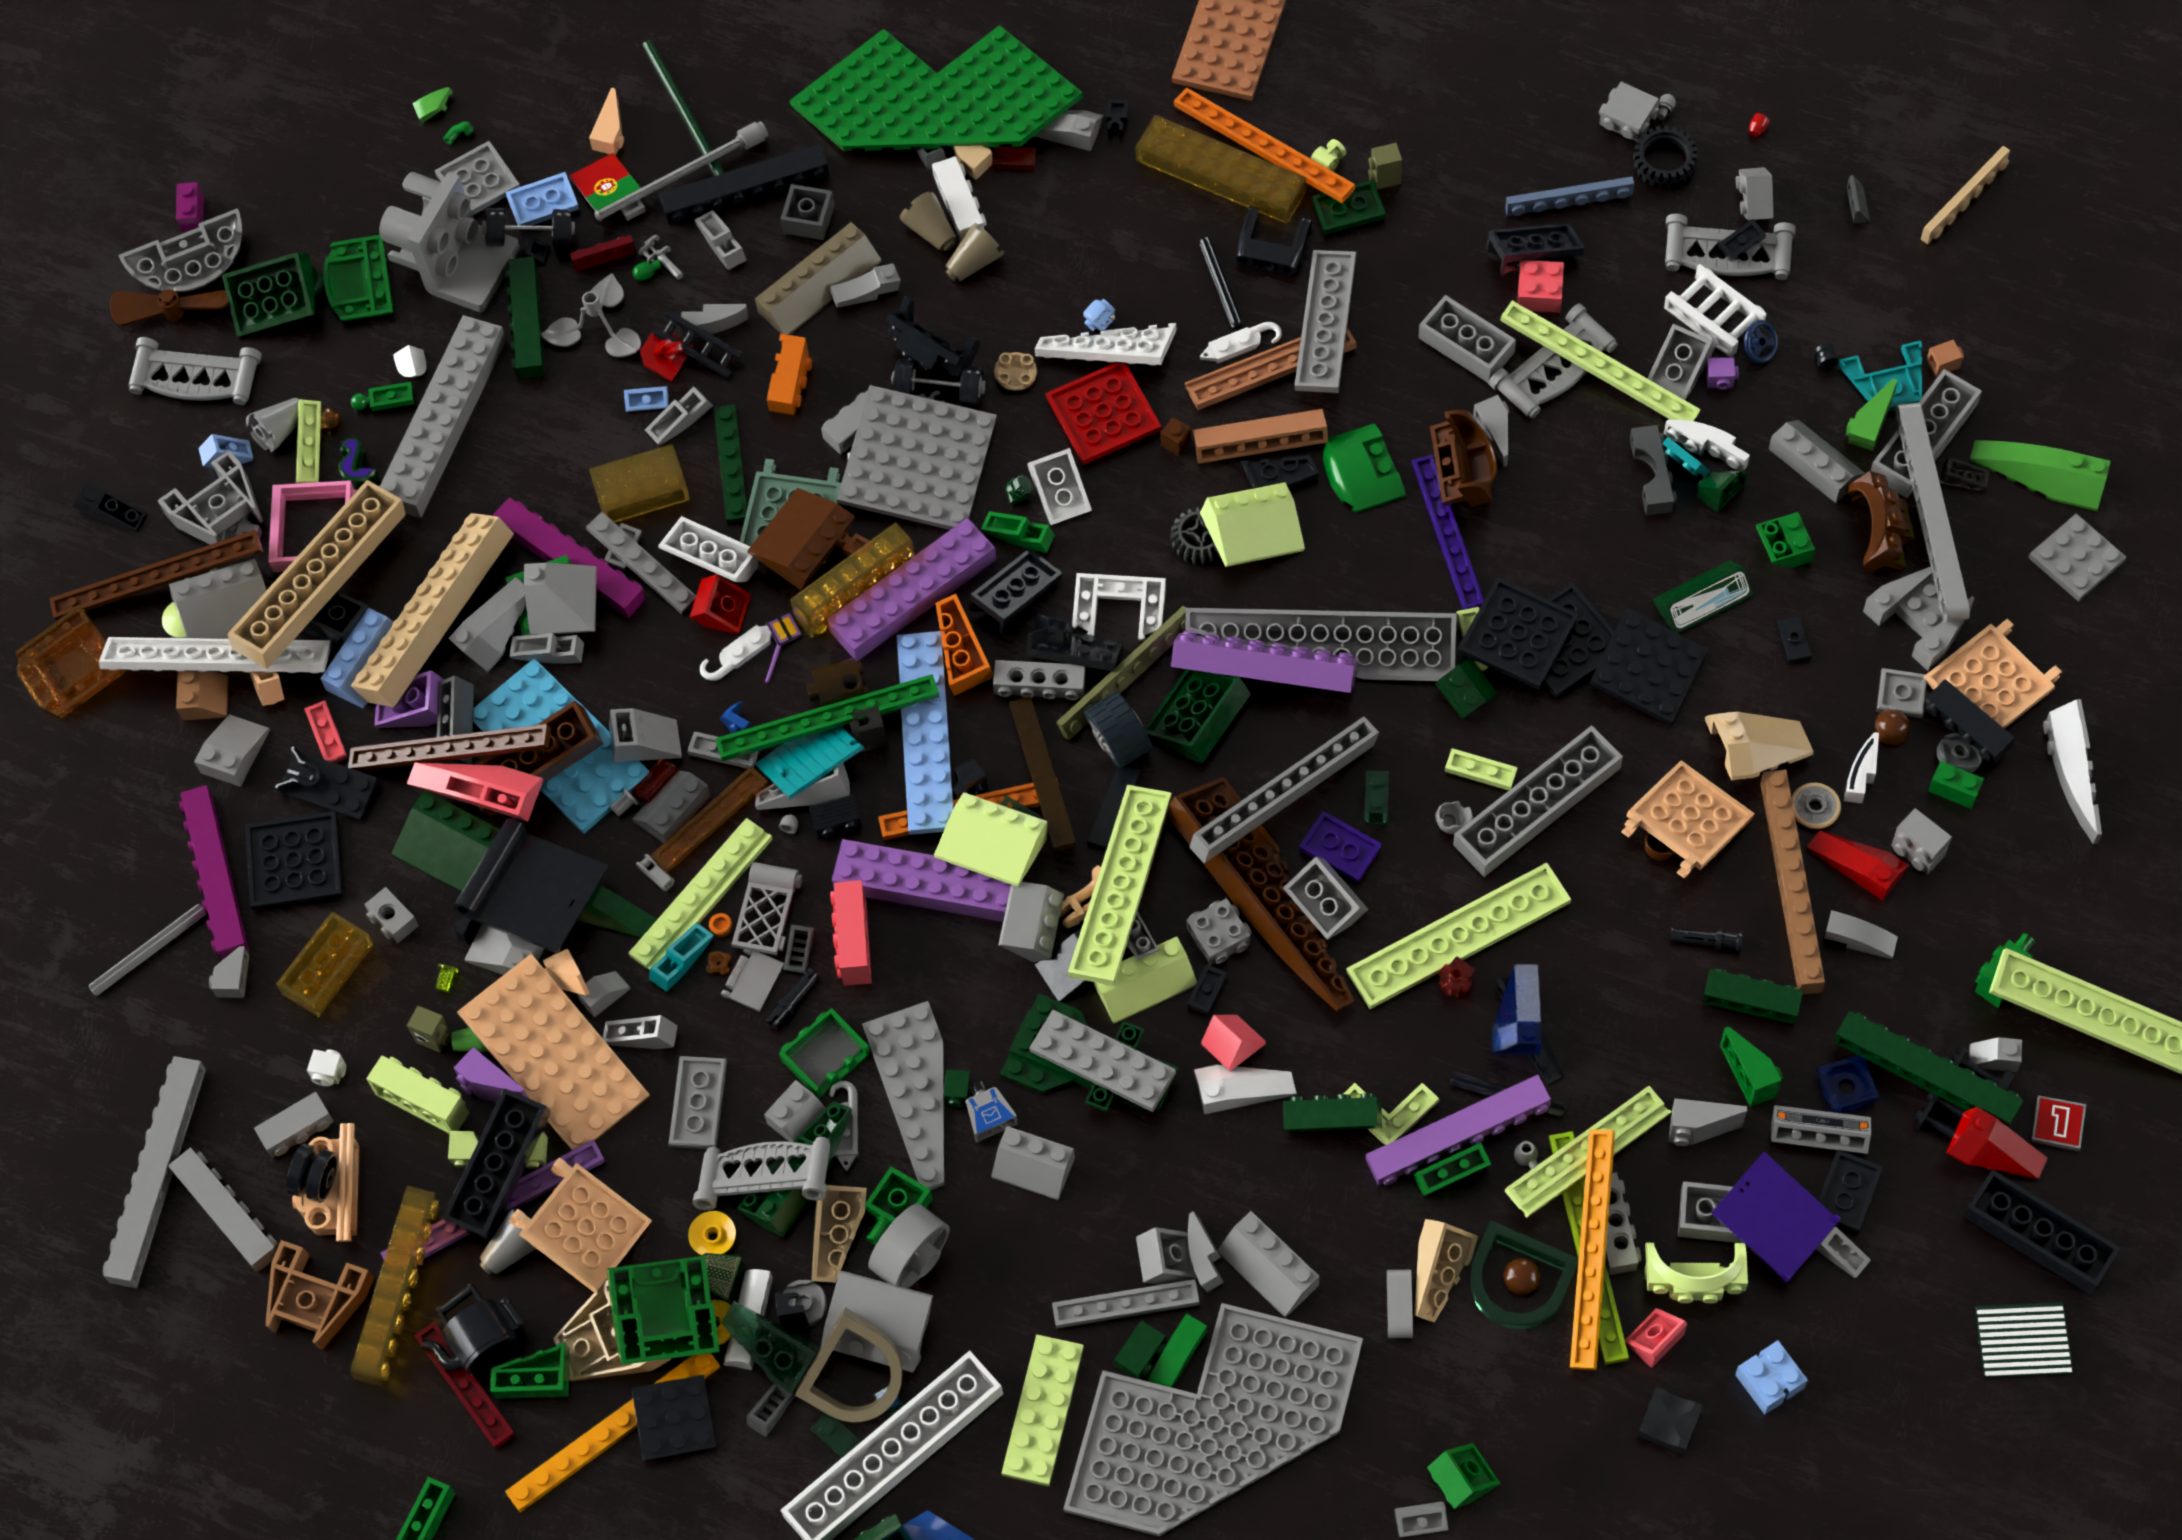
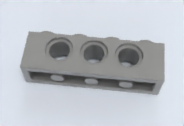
(1030, 672)
(1619, 1260)

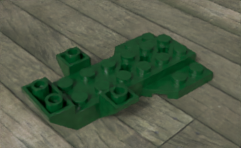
(1043, 1076)

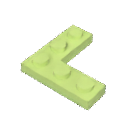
(1404, 1115)

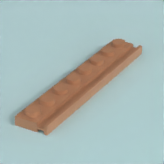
(1249, 373)

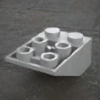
(643, 736)

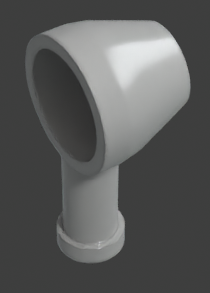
(1526, 1159)

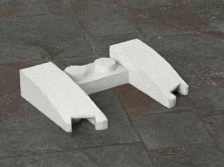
(1144, 589)

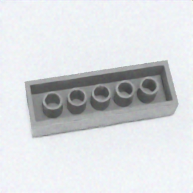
(1944, 410)

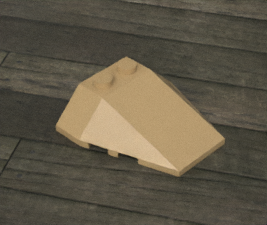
(1758, 742)

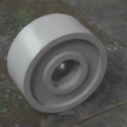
(909, 1247)

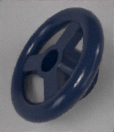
(1755, 341)

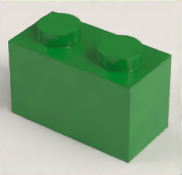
(1956, 784)

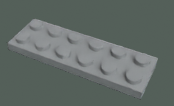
(1102, 1060)

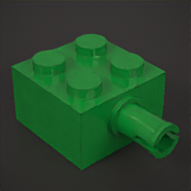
(1989, 969)
(891, 1198)

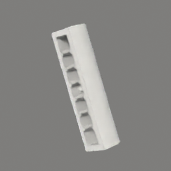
(753, 1295)

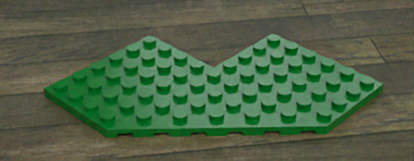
(895, 100)

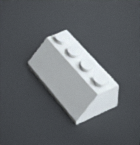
(710, 550)

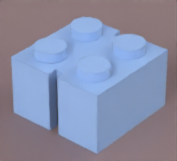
(1769, 1375)

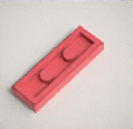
(326, 732)

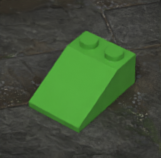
(1869, 420)

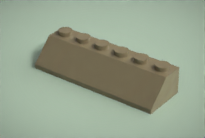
(807, 286)

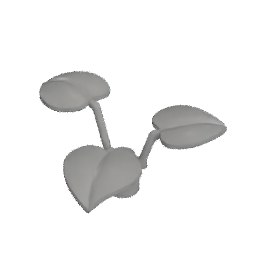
(606, 293)

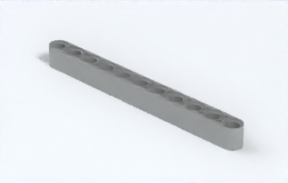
(1932, 512)

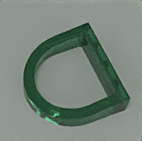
(1530, 1247)

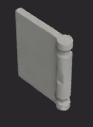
(753, 979)

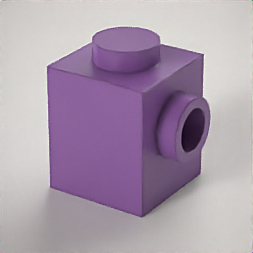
(1721, 373)

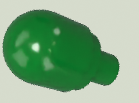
(645, 270)

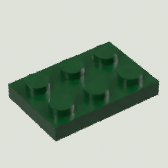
(1358, 209)

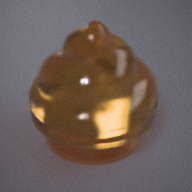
(329, 418)

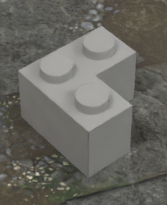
(1757, 193)

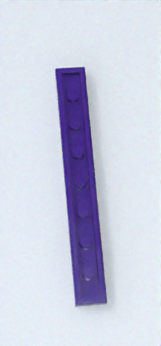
(1448, 534)

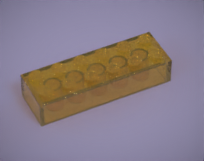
(851, 579)

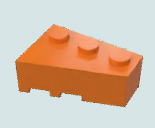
(789, 375)

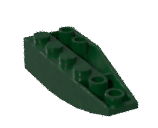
(780, 1209)

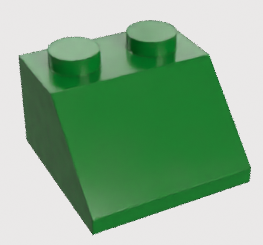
(1463, 1475)

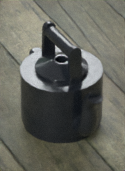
(478, 1334)

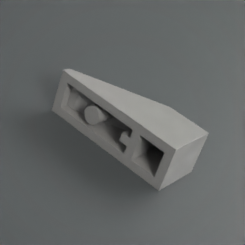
(1493, 419)
(642, 1032)

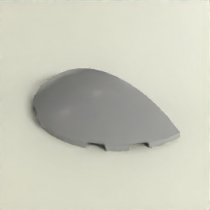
(189, 258)

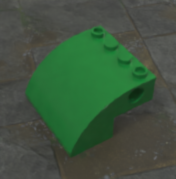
(662, 1310)

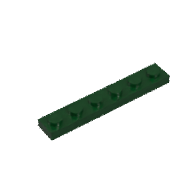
(731, 463)

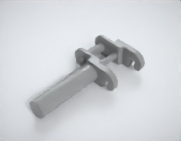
(659, 255)

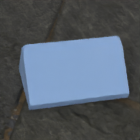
(646, 398)

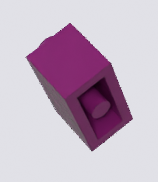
(189, 206)

